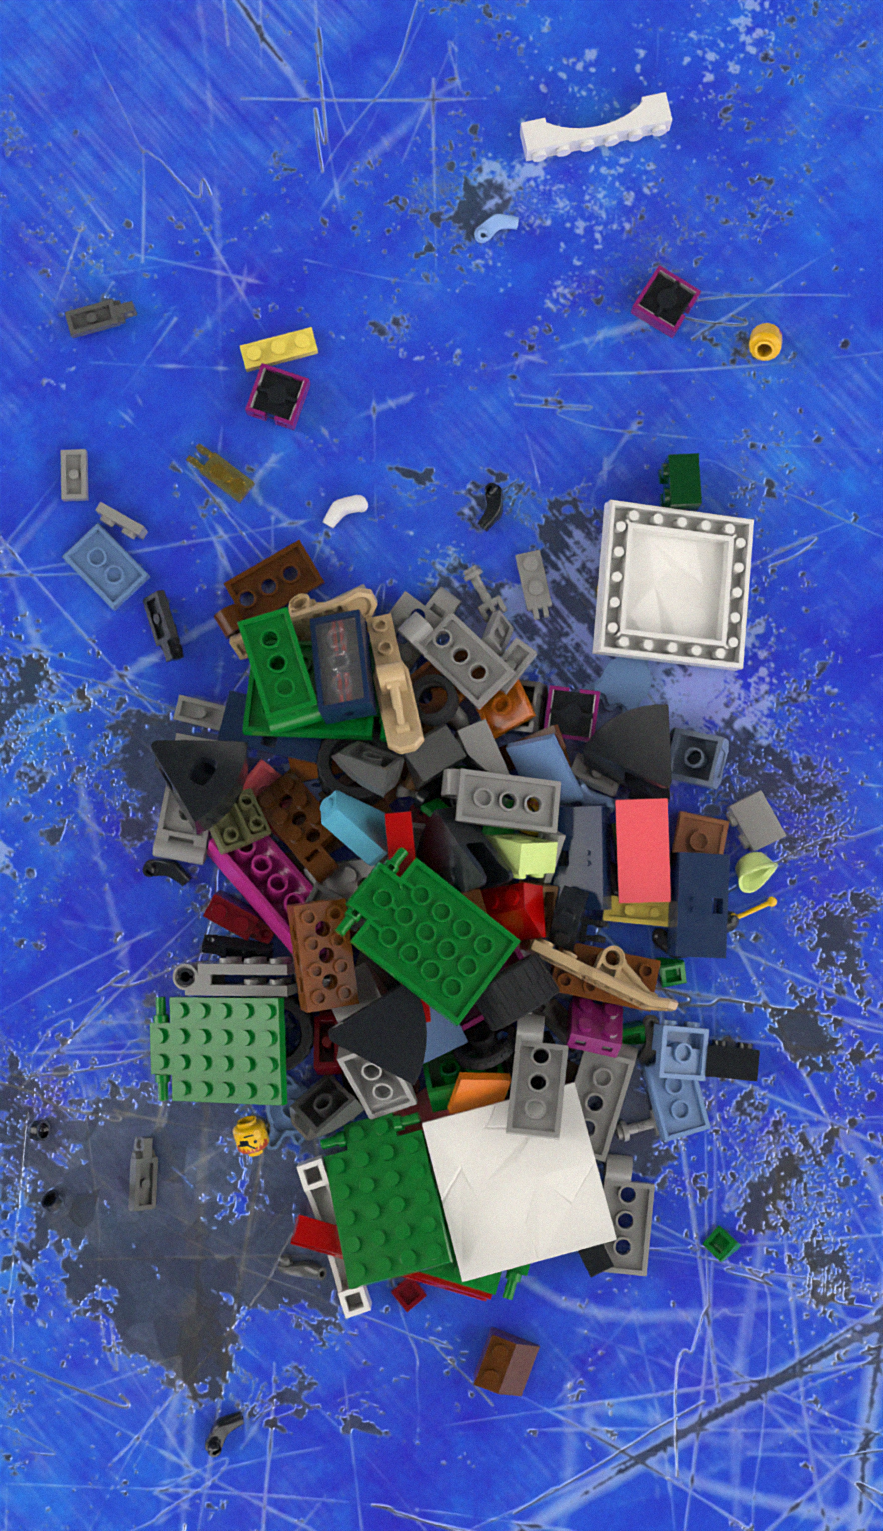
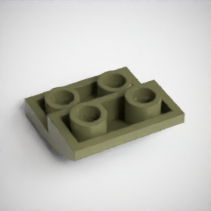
(241, 825)

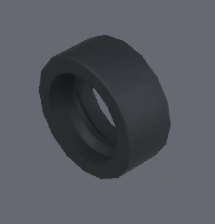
(451, 706)

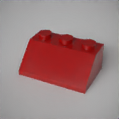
(517, 909)

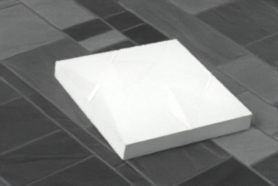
(673, 586)
(516, 1194)

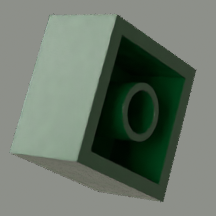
(681, 482)

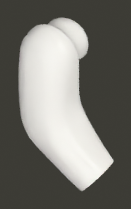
(343, 507)

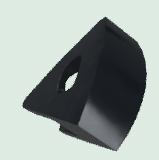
(634, 750)
(203, 776)
(461, 853)
(387, 1033)

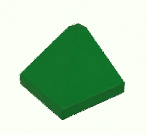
(671, 972)
(721, 1244)

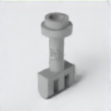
(488, 603)
(624, 1131)

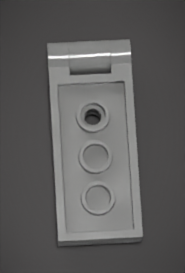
(174, 834)

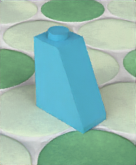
(356, 825)

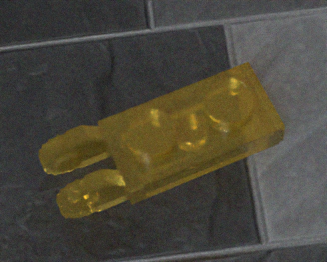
(222, 474)

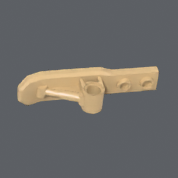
(303, 608)
(394, 688)
(617, 979)

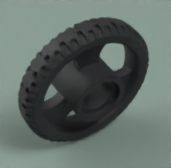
(486, 1047)

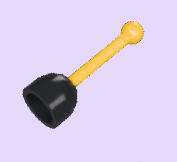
(733, 919)

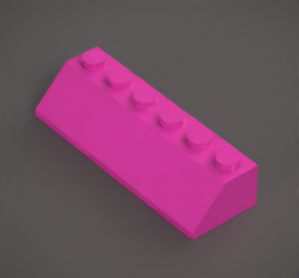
(266, 882)

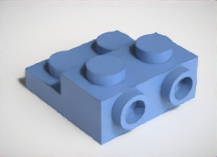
(680, 1050)

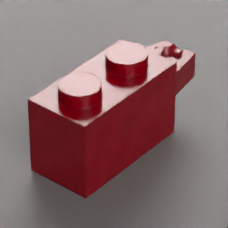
(237, 917)
(324, 1049)

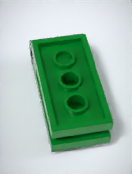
(284, 692)

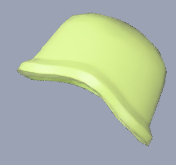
(754, 871)

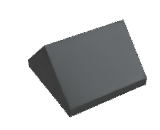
(434, 755)

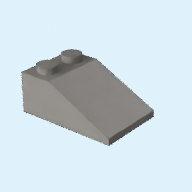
(481, 748)
(375, 1087)

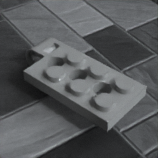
(435, 612)
(462, 638)
(522, 1094)
(616, 1177)

